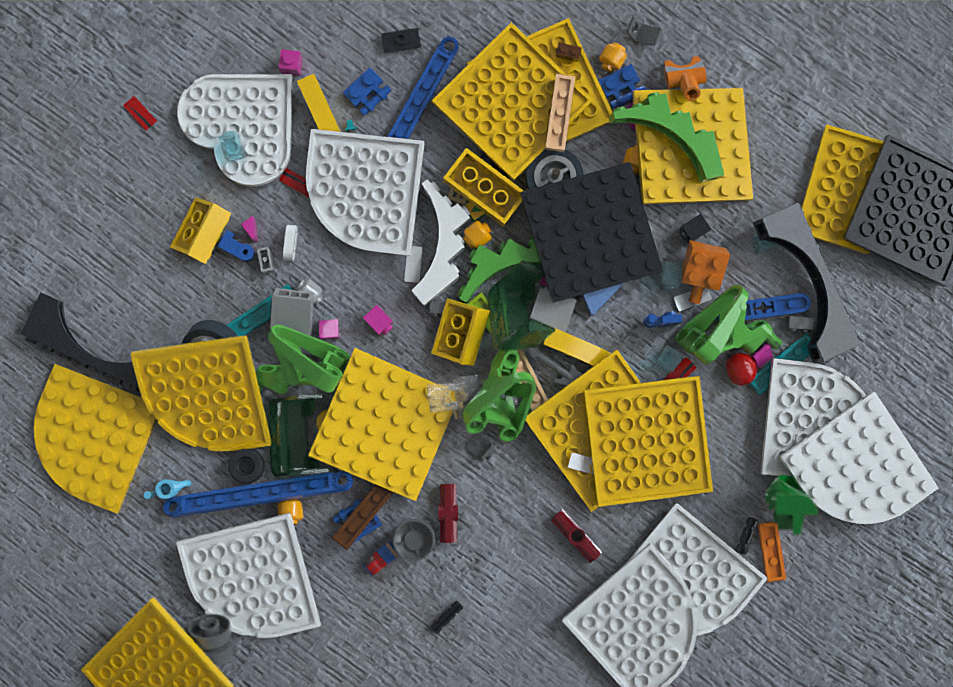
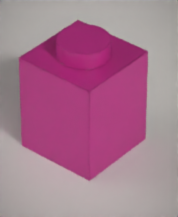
(290, 62)
(379, 321)

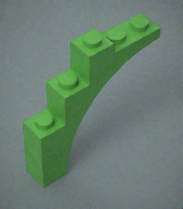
(678, 126)
(490, 264)

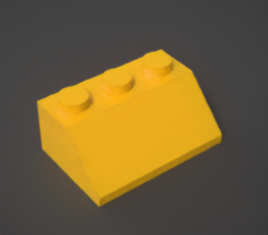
(200, 230)
(460, 332)

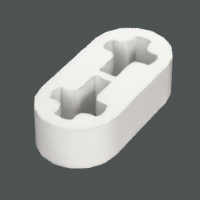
(290, 242)

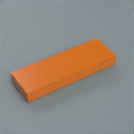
(771, 552)

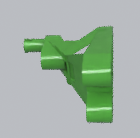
(729, 329)
(294, 364)
(490, 407)

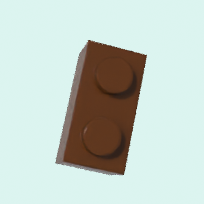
(568, 52)

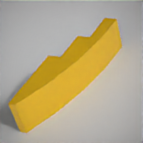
(317, 103)
(575, 347)

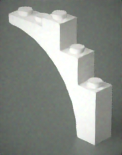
(450, 220)

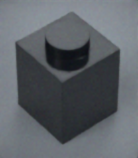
(694, 229)

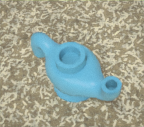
(167, 489)

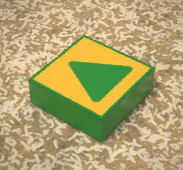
(475, 213)

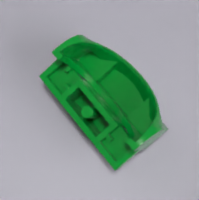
(789, 504)

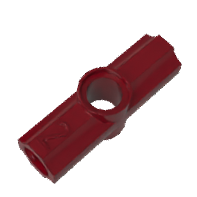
(448, 513)
(585, 544)

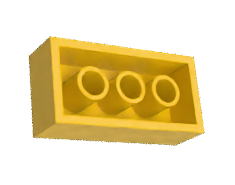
(484, 187)

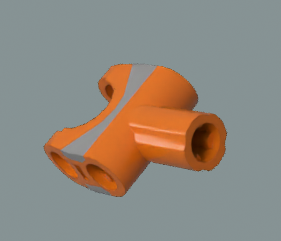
(686, 77)

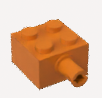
(703, 268)

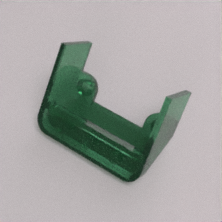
(509, 313)
(289, 435)

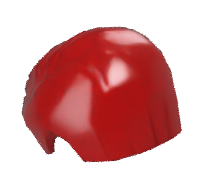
(741, 369)

